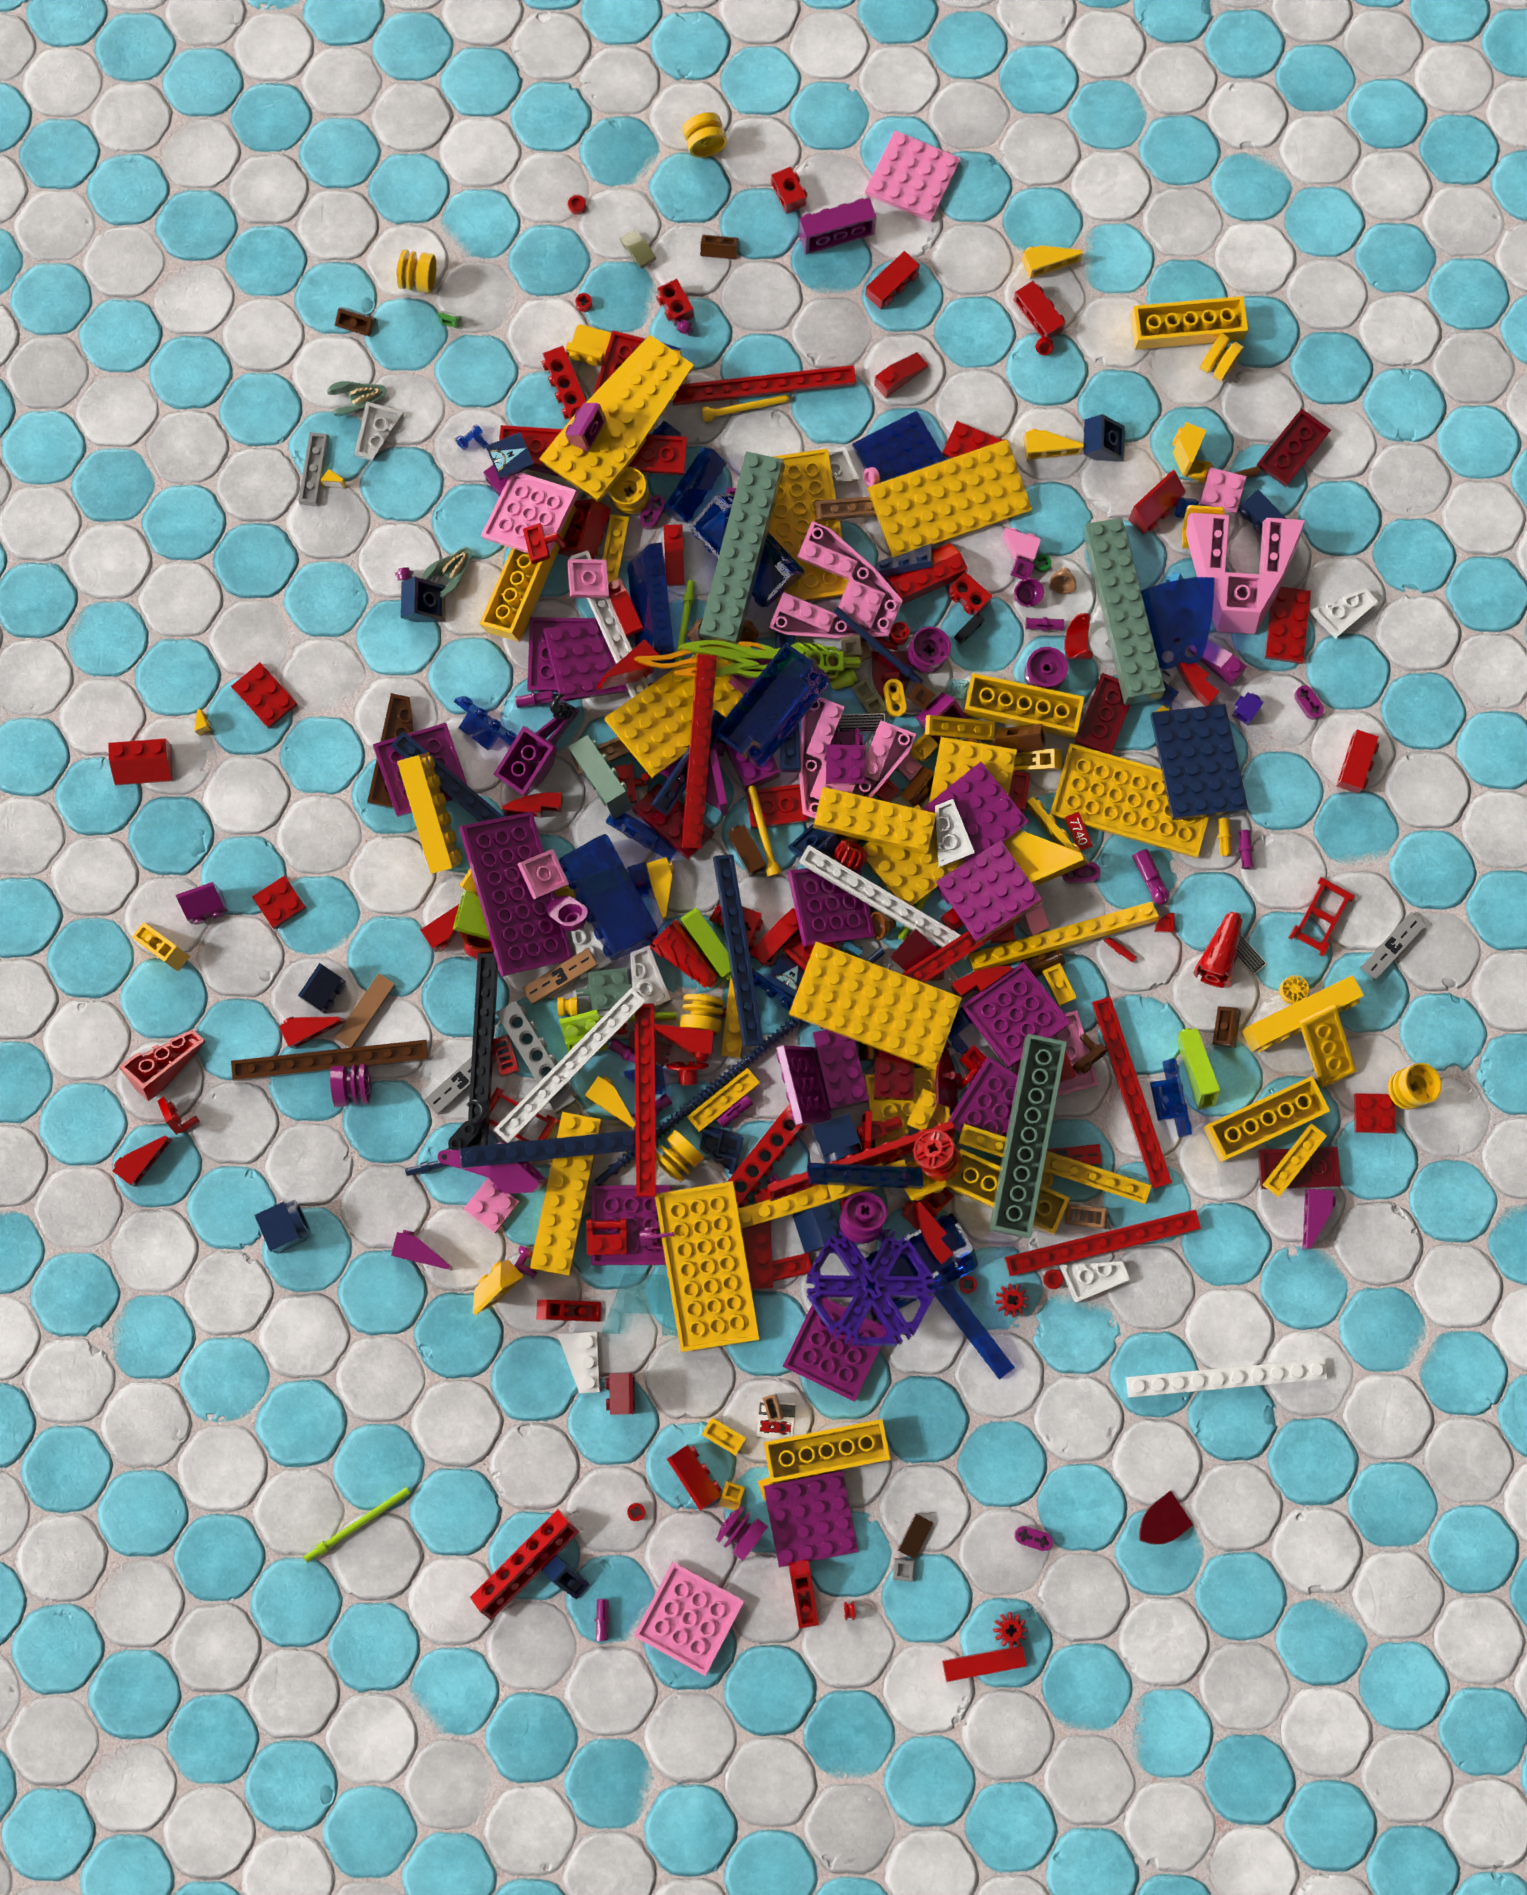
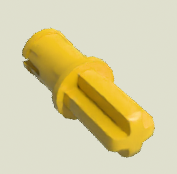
(1224, 837)

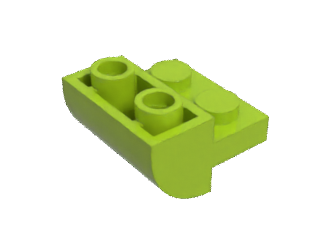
(577, 1026)

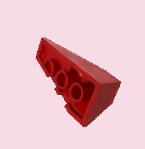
(158, 1067)

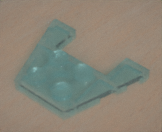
(641, 1296)

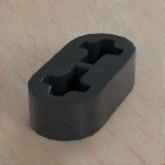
(969, 628)

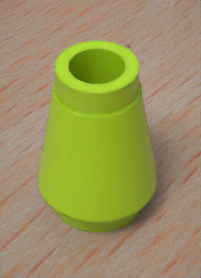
(844, 679)

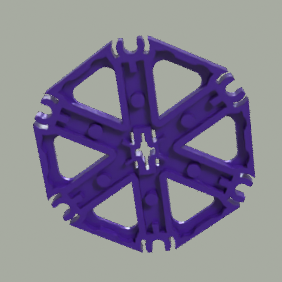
(885, 1289)

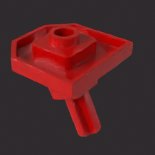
(873, 1130)

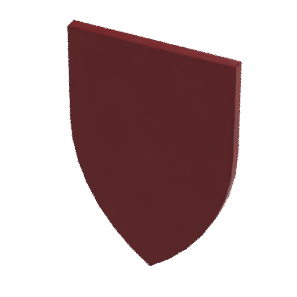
(884, 670)
(913, 950)
(946, 1081)
(1164, 1521)

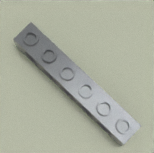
(507, 1016)

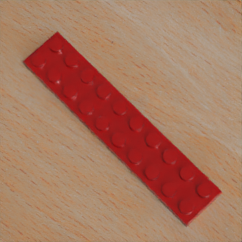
(657, 455)

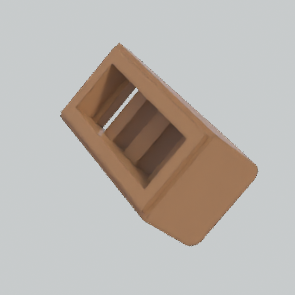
(1103, 1221)

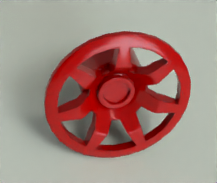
(687, 1073)

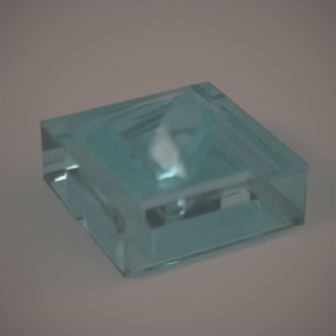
(958, 689)

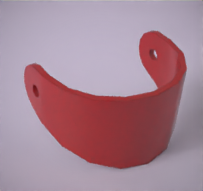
(1077, 638)

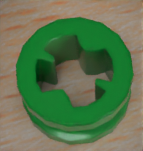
(1044, 568)

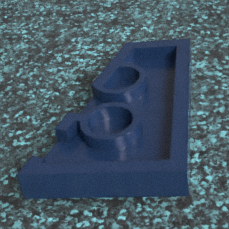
(910, 561)

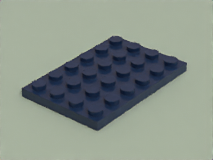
(1198, 762)

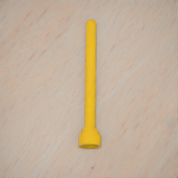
(710, 413)
(772, 867)

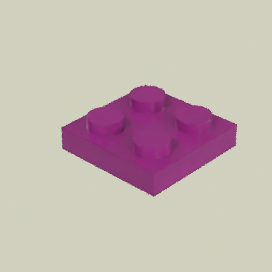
(845, 764)

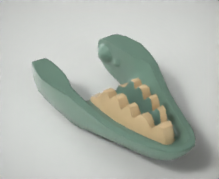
(358, 395)
(451, 568)

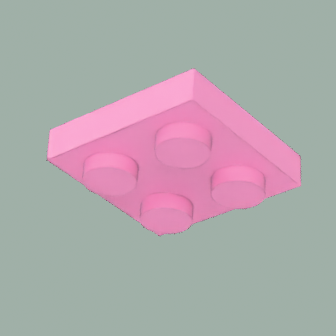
(1222, 490)
(588, 578)
(543, 874)
(491, 1206)

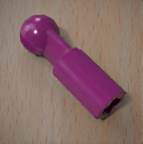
(1151, 876)

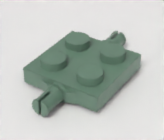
(606, 987)

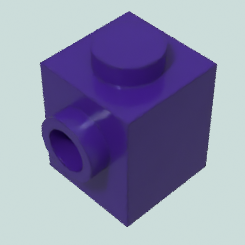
(1247, 707)

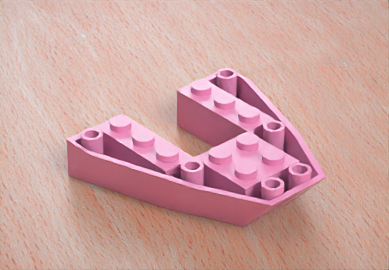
(1242, 598)
(865, 599)
(818, 729)

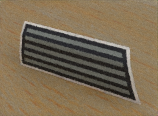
(864, 722)
(1249, 956)

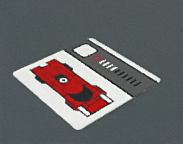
(777, 1429)

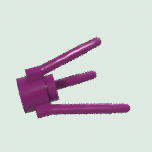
(649, 1237)

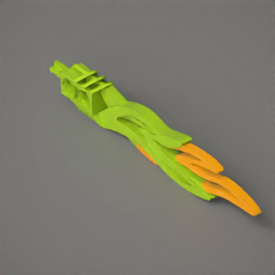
(742, 652)

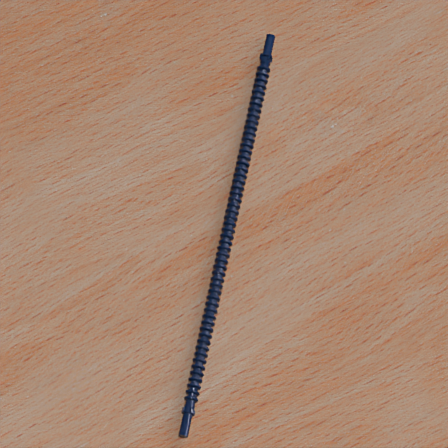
(614, 1168)

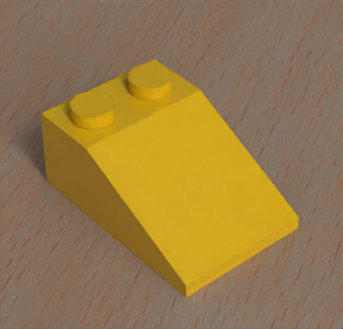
(495, 1285)

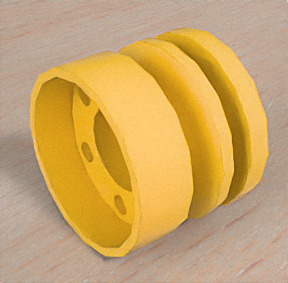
(415, 270)
(630, 481)
(702, 1010)
(1414, 1086)
(678, 1156)

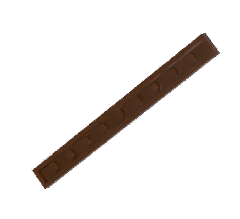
(324, 1060)

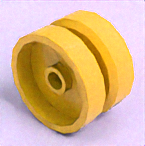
(704, 134)
(1221, 357)

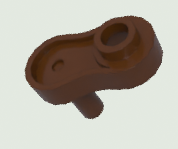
(1084, 1064)

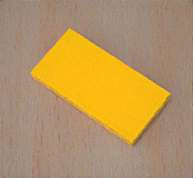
(1327, 1046)

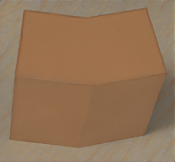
(777, 1406)

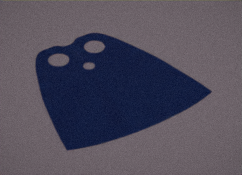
(1180, 611)

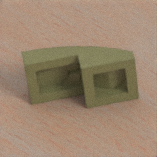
(638, 248)
(868, 697)

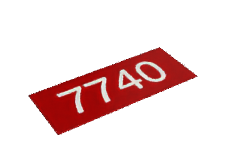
(1078, 831)

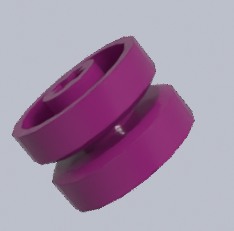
(1046, 659)
(863, 1217)

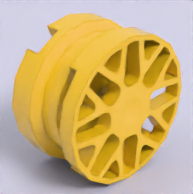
(1293, 989)

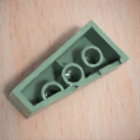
(600, 776)

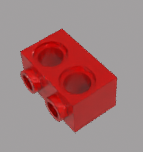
(678, 301)
(974, 591)

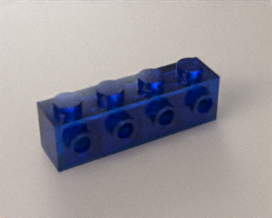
(695, 485)

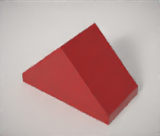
(936, 1201)

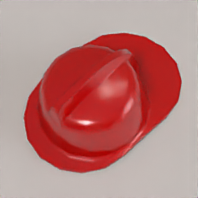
(475, 945)

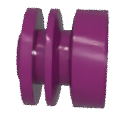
(936, 643)
(347, 1085)
(741, 1532)

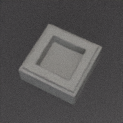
(903, 1570)

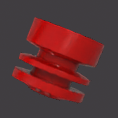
(937, 1155)

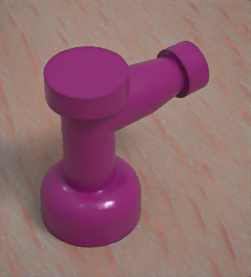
(524, 1254)

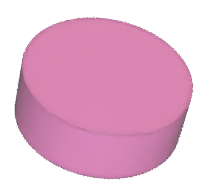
(871, 476)

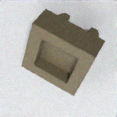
(851, 645)

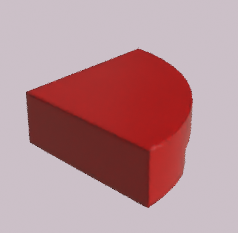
(1166, 924)

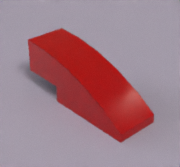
(1195, 680)
(535, 803)
(978, 980)
(932, 1233)

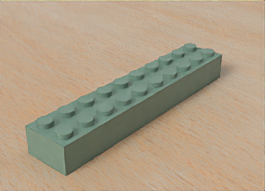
(742, 548)
(1123, 611)
(1027, 1136)

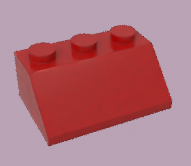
(1157, 503)
(586, 528)
(140, 761)
(694, 1476)

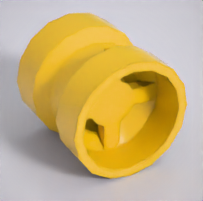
(567, 1006)

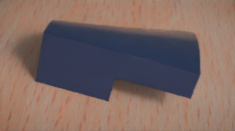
(722, 1146)

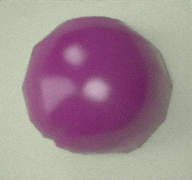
(1028, 592)

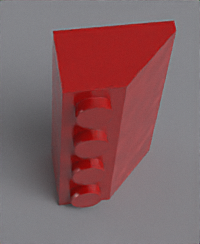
(947, 568)

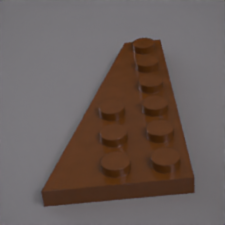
(397, 720)

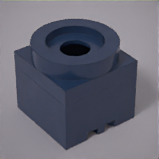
(836, 1138)
(283, 1226)

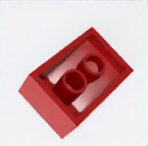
(628, 669)
(693, 1041)

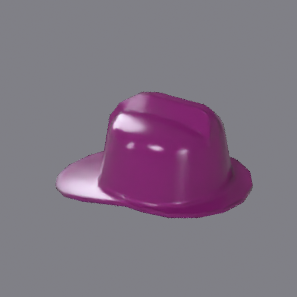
(568, 913)

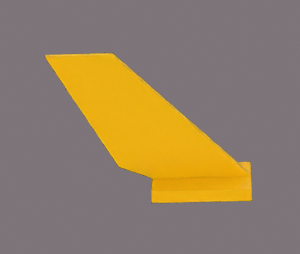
(1041, 858)

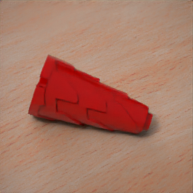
(681, 951)
(1220, 955)

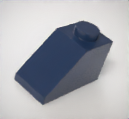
(565, 1577)

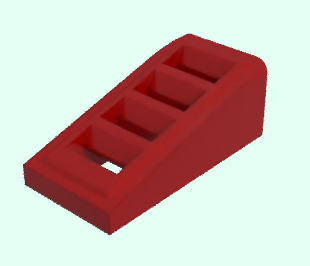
(509, 1070)

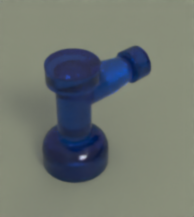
(475, 433)

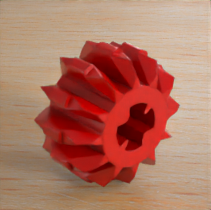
(850, 855)
(1004, 1298)
(1005, 1625)

